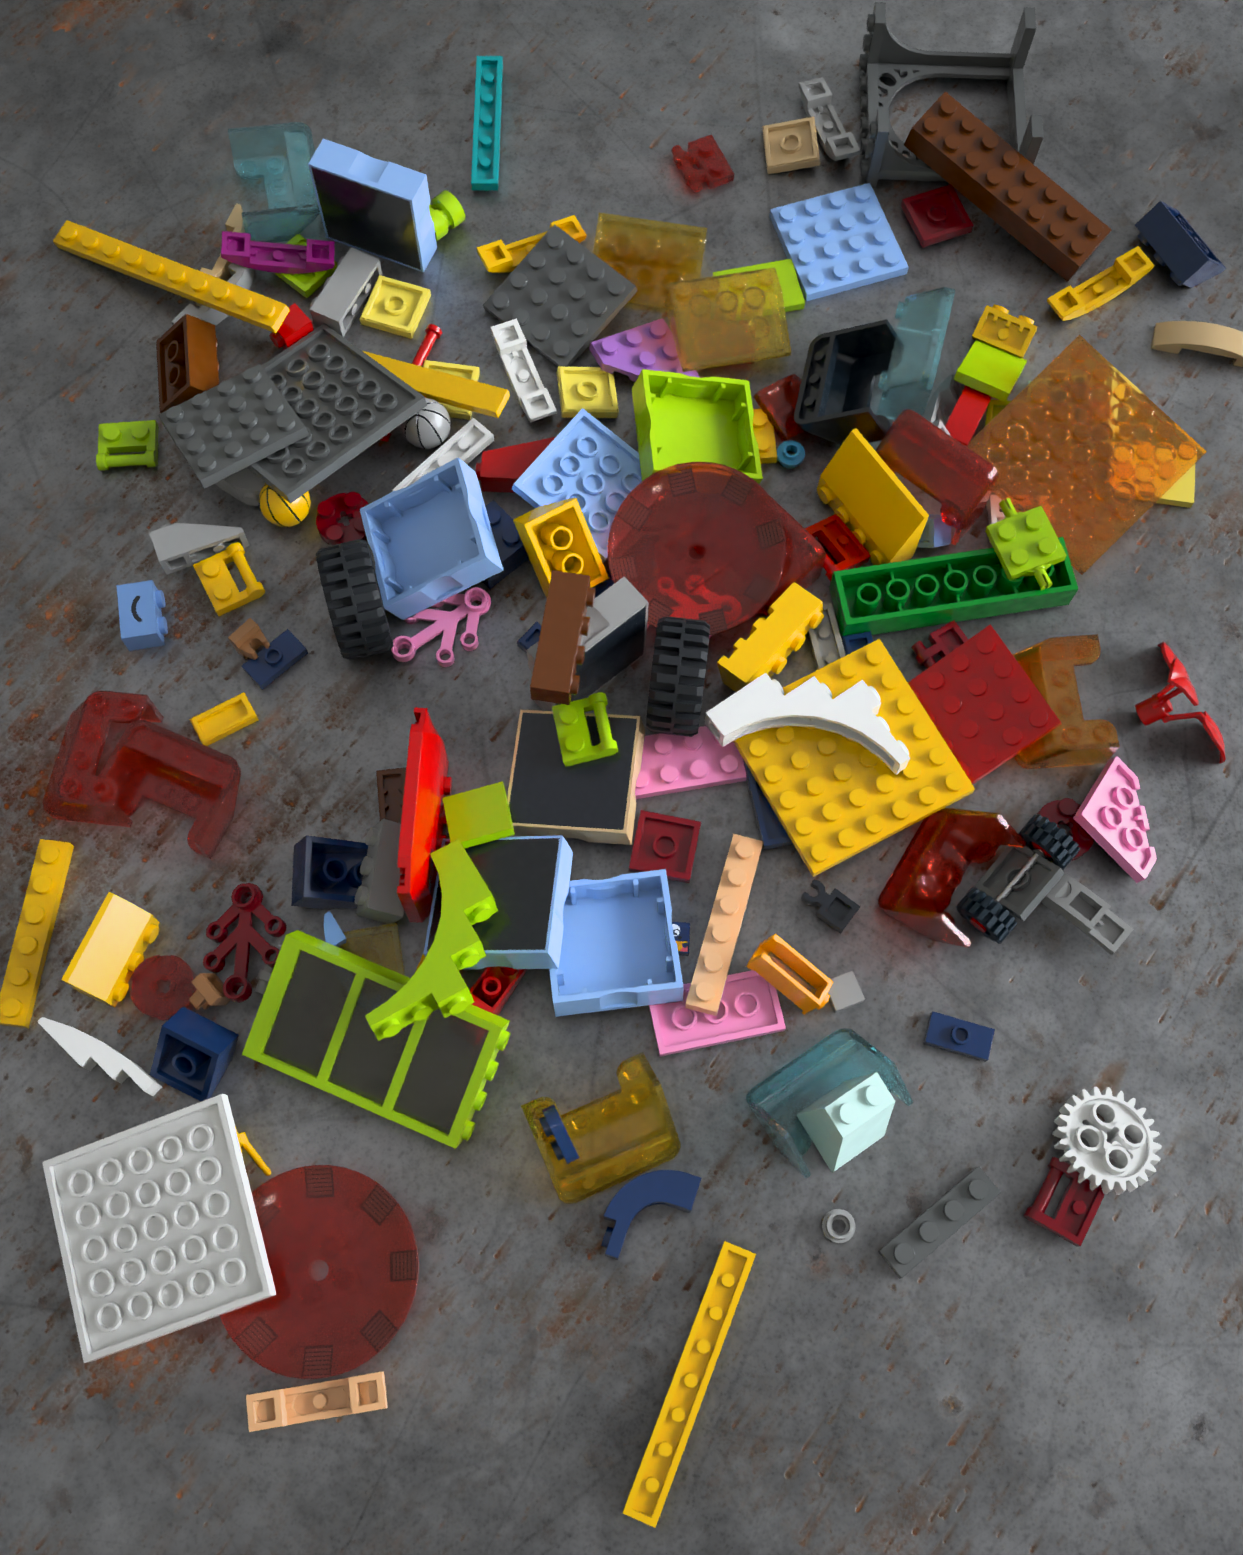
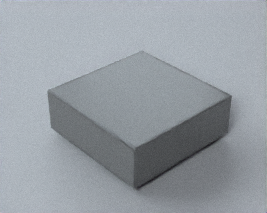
(845, 992)

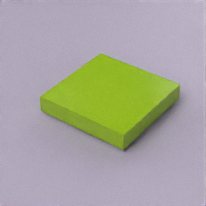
(478, 815)

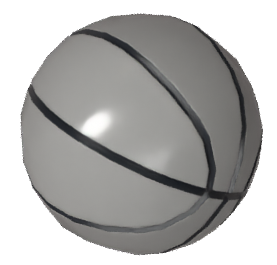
(428, 426)

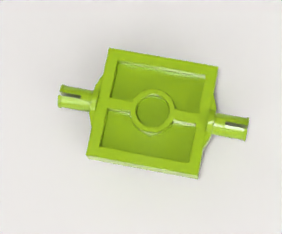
(1025, 543)

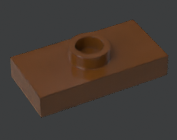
(391, 793)

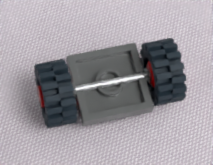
(1018, 879)

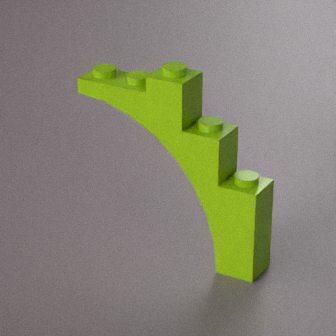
(455, 947)

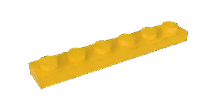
(34, 932)

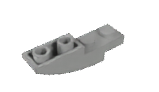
(1087, 913)

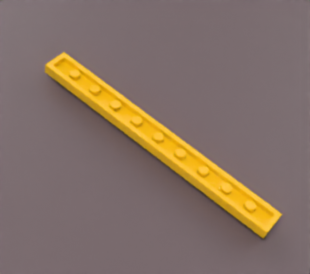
(172, 276)

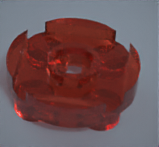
(145, 985)

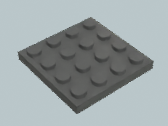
(560, 297)
(233, 425)

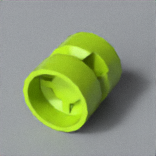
(445, 213)

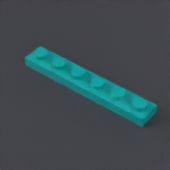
(487, 123)

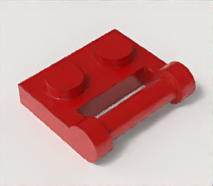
(840, 543)

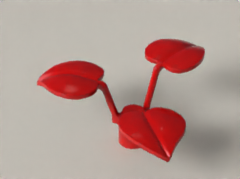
(1159, 704)

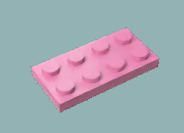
(686, 764)
(745, 1011)

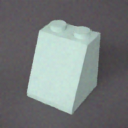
(848, 1118)

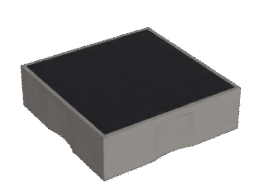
(613, 641)

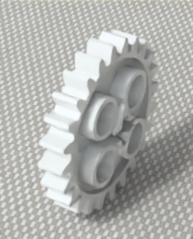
(1094, 1160)

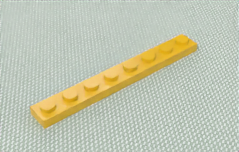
(688, 1385)

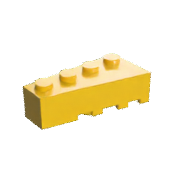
(772, 638)

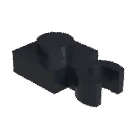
(834, 909)

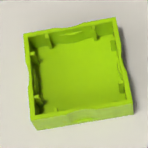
(694, 421)

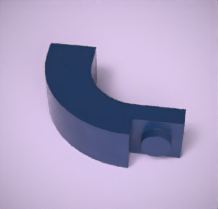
(652, 1188)

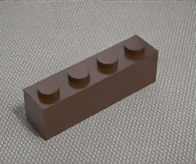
(560, 638)

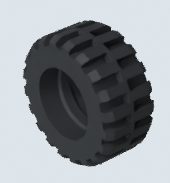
(354, 599)
(677, 676)

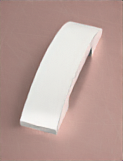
(521, 371)

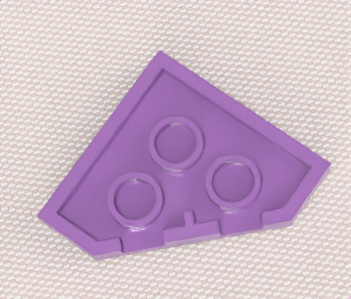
(639, 348)

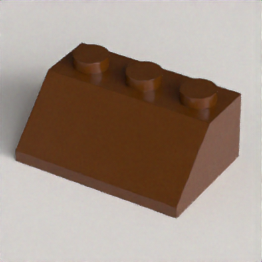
(186, 361)

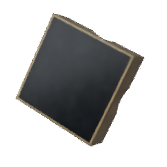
(581, 800)

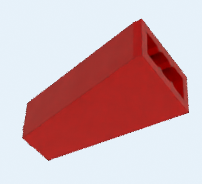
(505, 465)

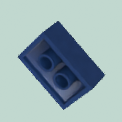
(1178, 246)

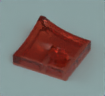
(779, 404)

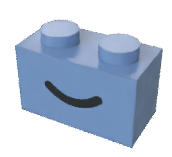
(141, 615)

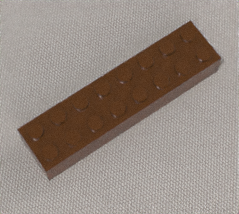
(1006, 186)

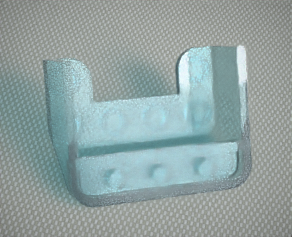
(282, 158)

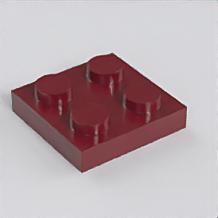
(936, 215)
(665, 844)

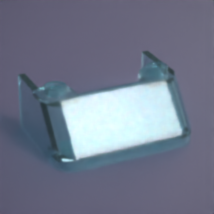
(915, 352)
(810, 1077)

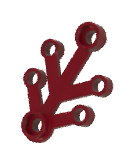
(241, 938)

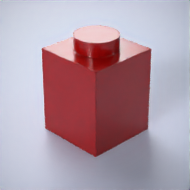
(292, 329)

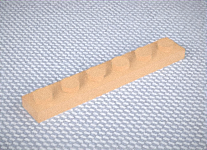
(724, 925)

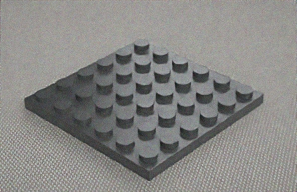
(342, 402)

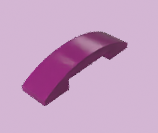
(277, 257)

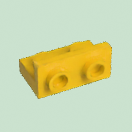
(1004, 330)

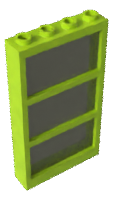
(319, 1034)

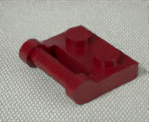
(1075, 1208)

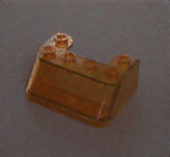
(1052, 672)

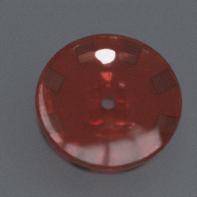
(704, 508)
(371, 1281)

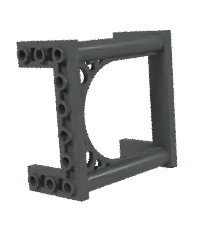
(892, 59)

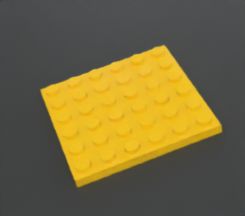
(834, 790)

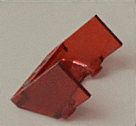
(939, 468)
(957, 836)

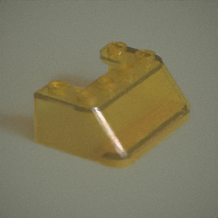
(611, 1135)

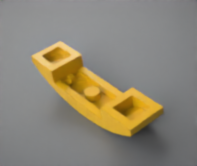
(505, 258)
(1102, 287)

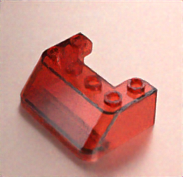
(179, 776)
(73, 788)

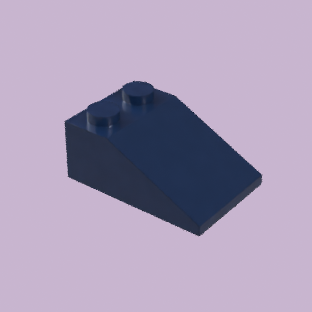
(327, 872)

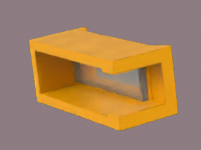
(791, 974)

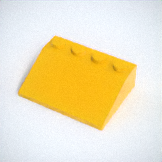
(872, 501)

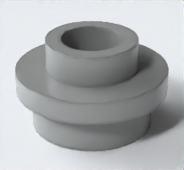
(848, 1222)

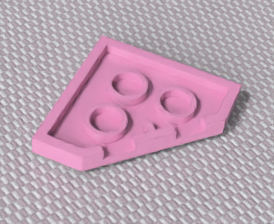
(1117, 821)

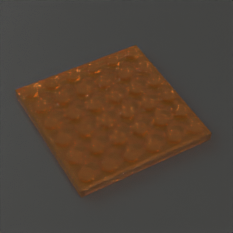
(1085, 451)

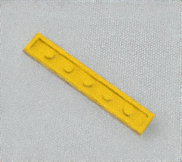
(448, 388)

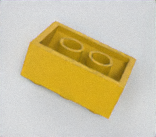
(560, 541)
(111, 950)

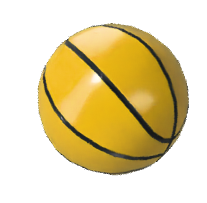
(280, 511)

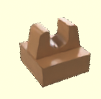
(248, 639)
(208, 991)

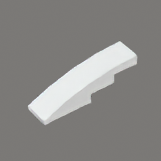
(90, 1051)

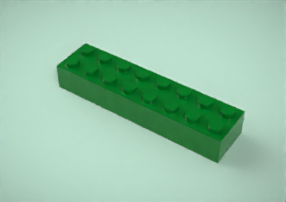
(940, 591)

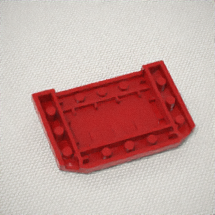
(422, 816)

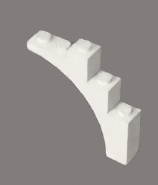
(809, 705)

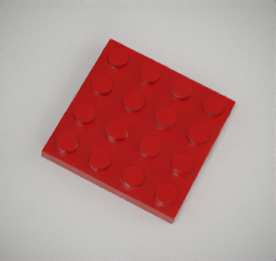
(983, 704)

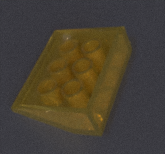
(650, 253)
(728, 319)

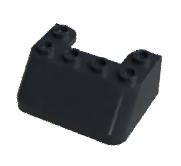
(841, 382)

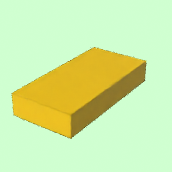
(224, 719)

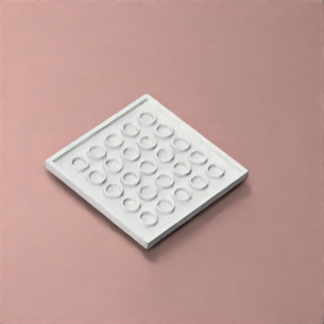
(157, 1228)

